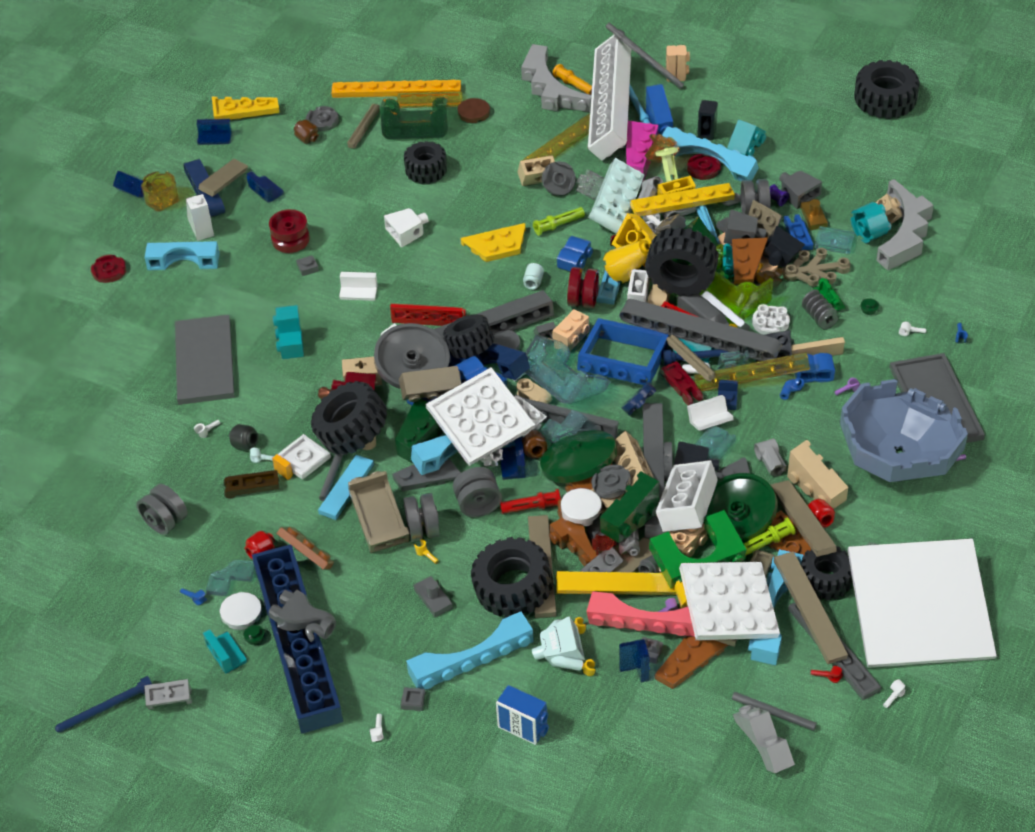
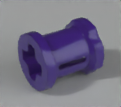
(778, 195)

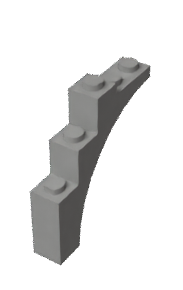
(552, 92)
(907, 241)

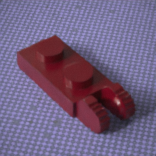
(681, 382)

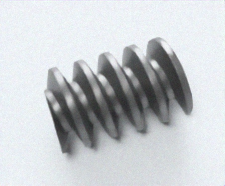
(819, 309)

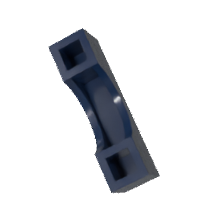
(510, 361)

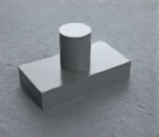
(432, 596)

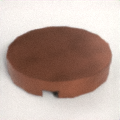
(473, 110)

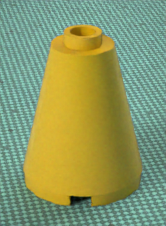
(626, 258)

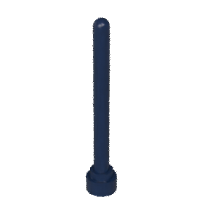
(671, 357)
(140, 688)

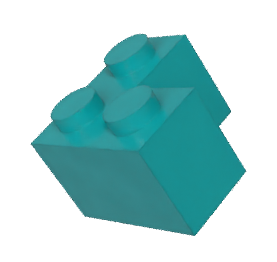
(746, 137)
(288, 332)

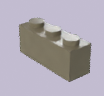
(428, 383)

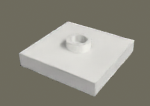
(304, 456)

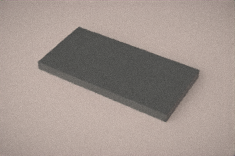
(204, 359)
(936, 378)

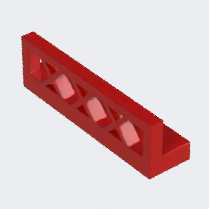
(425, 314)

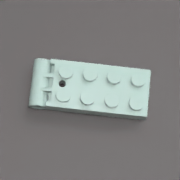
(615, 195)

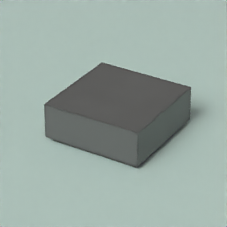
(413, 699)

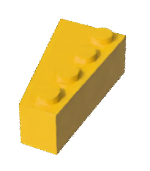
(633, 230)

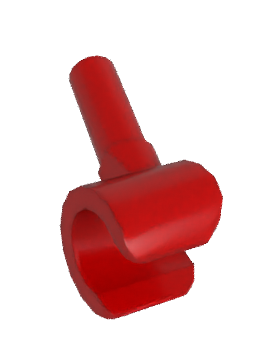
(833, 675)

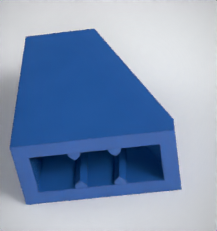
(658, 108)

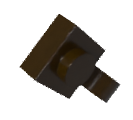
(764, 276)

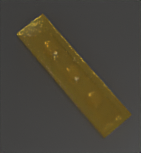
(426, 99)

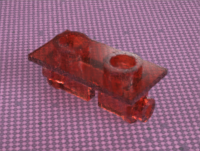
(602, 543)

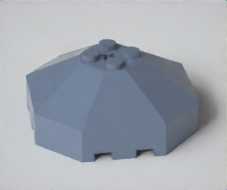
(881, 421)

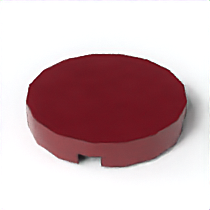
(698, 167)
(108, 268)

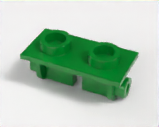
(829, 294)

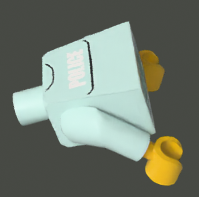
(563, 646)

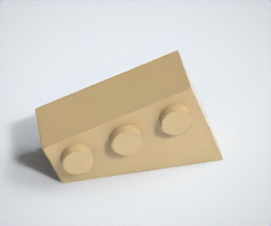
(814, 477)

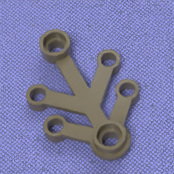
(795, 272)

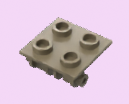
(766, 217)

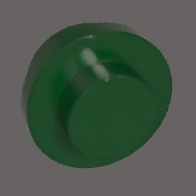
(869, 306)
(254, 634)

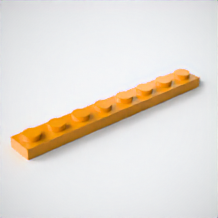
(392, 88)

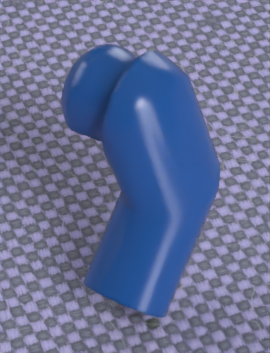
(791, 386)

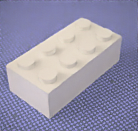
(687, 496)

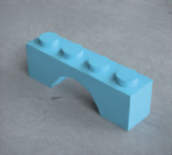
(161, 255)

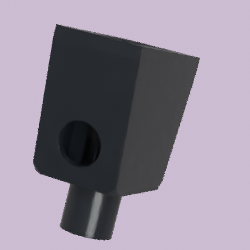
(782, 248)
(694, 453)

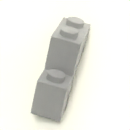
(761, 731)

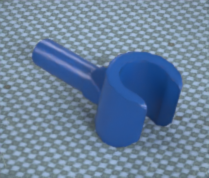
(961, 333)
(197, 597)

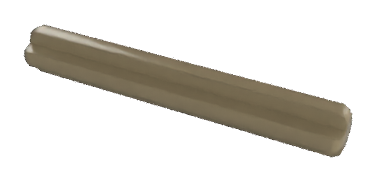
(363, 126)
(691, 357)

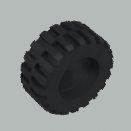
(886, 89)
(683, 245)
(349, 418)
(505, 557)

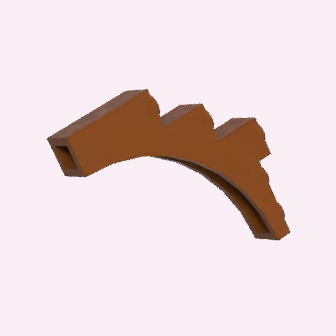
(571, 534)

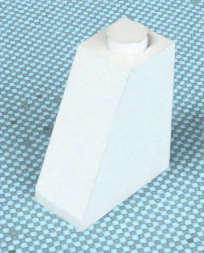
(199, 217)

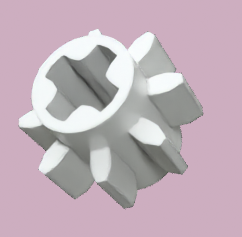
(493, 458)

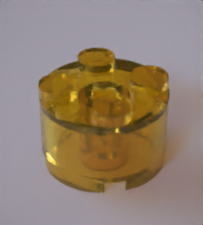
(160, 190)

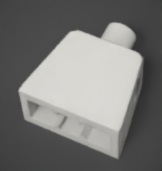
(405, 225)

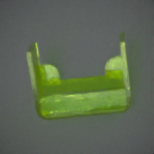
(740, 299)

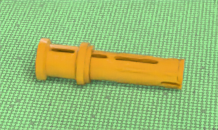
(569, 77)

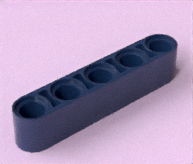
(197, 174)

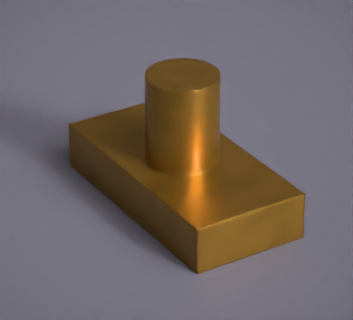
(813, 214)

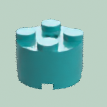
(870, 221)

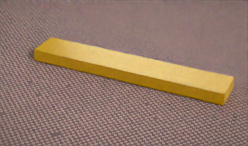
(612, 583)

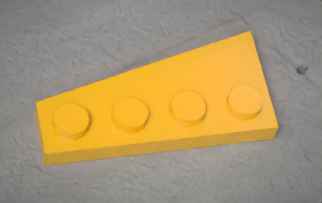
(237, 109)

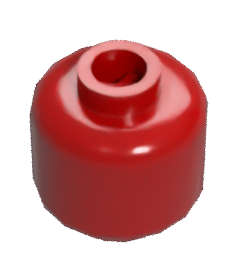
(822, 511)
(259, 543)

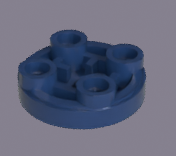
(638, 398)

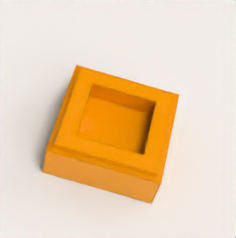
(282, 466)

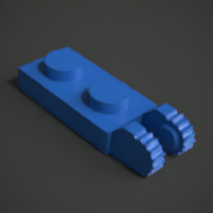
(799, 231)

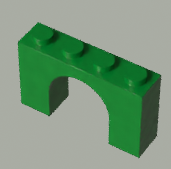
(723, 535)

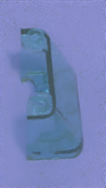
(549, 370)

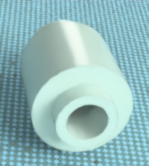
(533, 276)

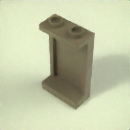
(377, 511)

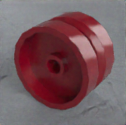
(289, 231)
(583, 288)

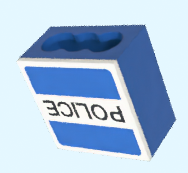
(522, 715)

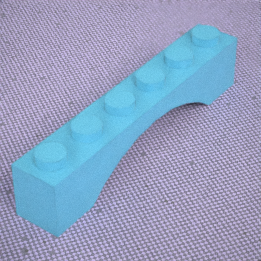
(739, 165)
(433, 453)
(768, 649)
(432, 668)

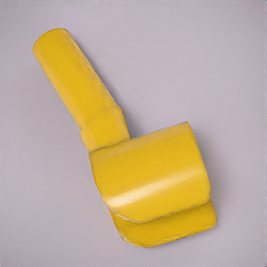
(421, 551)

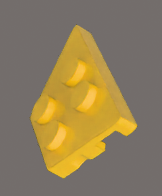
(496, 243)

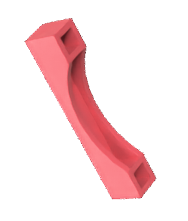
(608, 610)

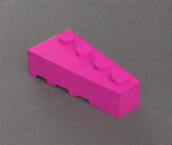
(638, 145)

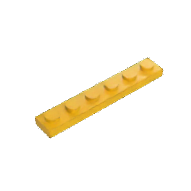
(682, 199)

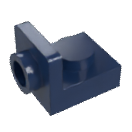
(729, 390)

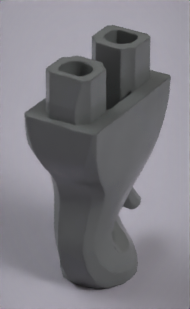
(300, 614)

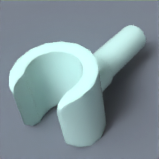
(256, 456)

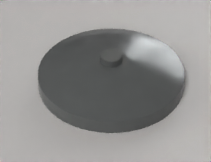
(409, 349)

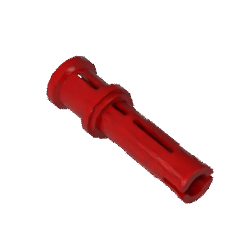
(507, 506)

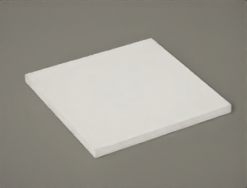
(921, 603)

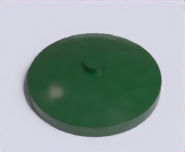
(578, 456)
(747, 502)

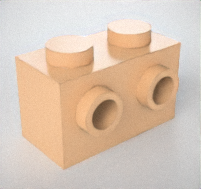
(572, 329)
(689, 539)

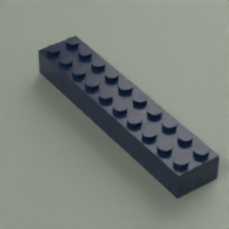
(301, 660)

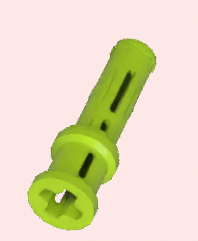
(551, 222)
(773, 532)

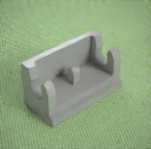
(168, 693)

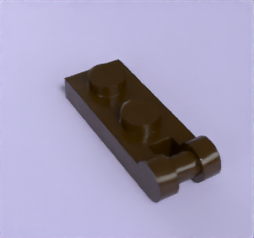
(250, 483)

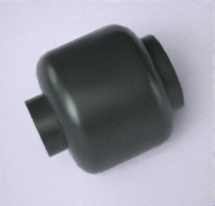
(243, 437)

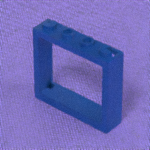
(624, 334)

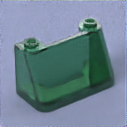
(414, 124)

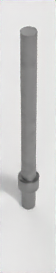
(619, 35)

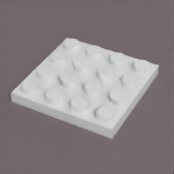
(480, 416)
(729, 601)

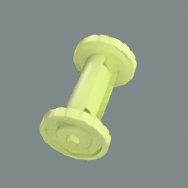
(668, 162)

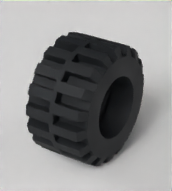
(425, 162)
(468, 336)
(828, 585)

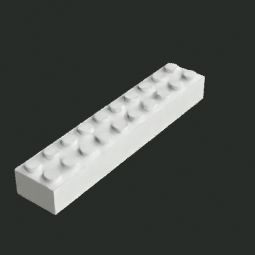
(609, 98)

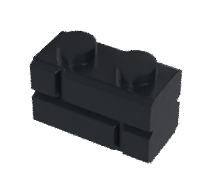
(707, 119)

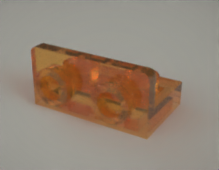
(660, 143)

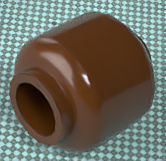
(306, 131)
(534, 444)

